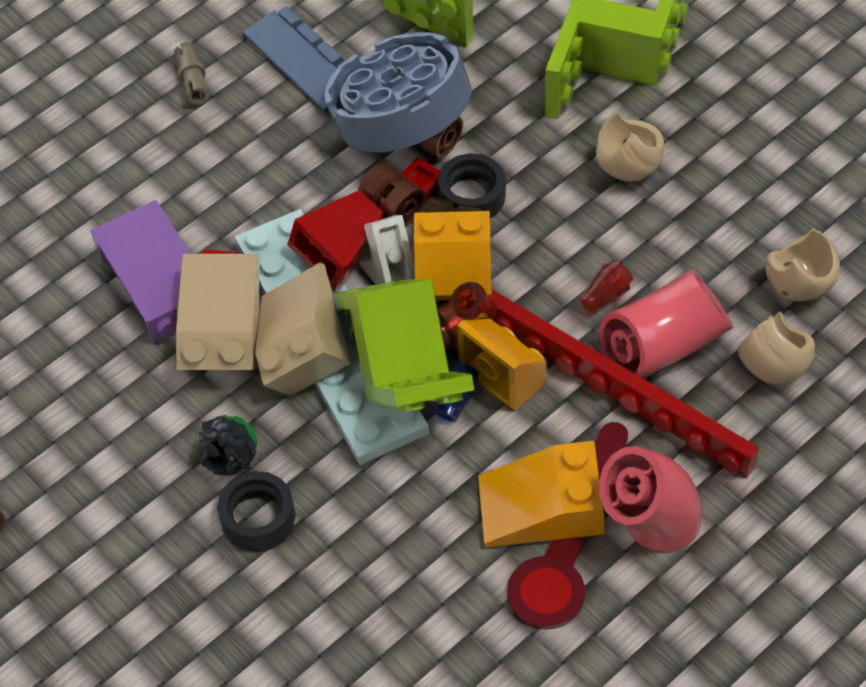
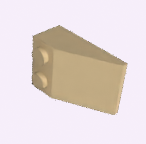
(218, 312)
(300, 333)

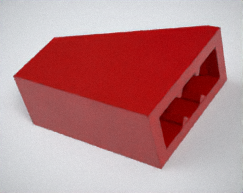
(335, 235)

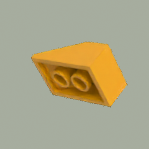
(543, 497)

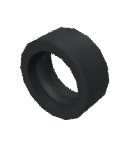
(476, 167)
(250, 485)

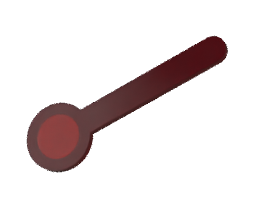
(548, 588)

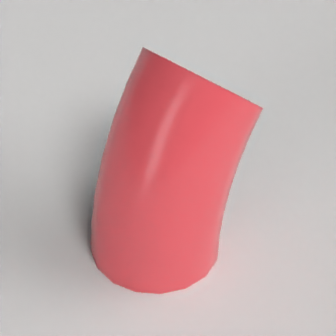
(663, 326)
(651, 498)

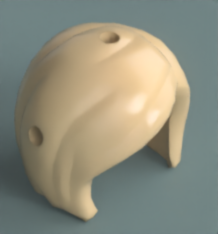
(629, 148)
(804, 267)
(777, 351)

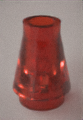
(607, 285)
(472, 302)

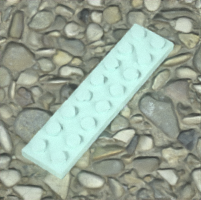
(363, 423)

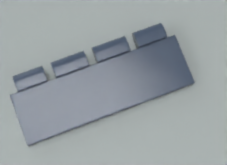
(296, 52)

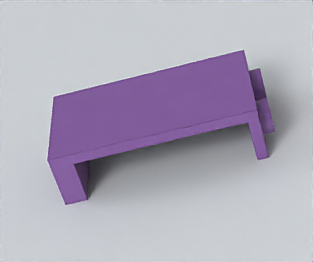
(148, 263)

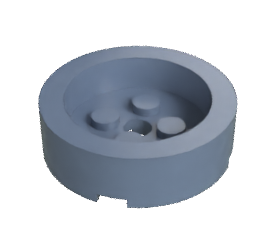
(398, 92)

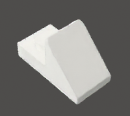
(389, 251)

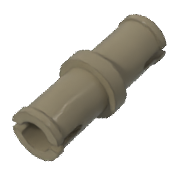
(191, 73)

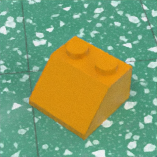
(452, 250)
(504, 363)

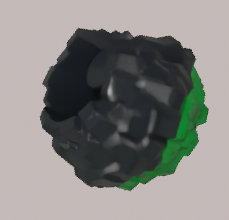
(230, 445)

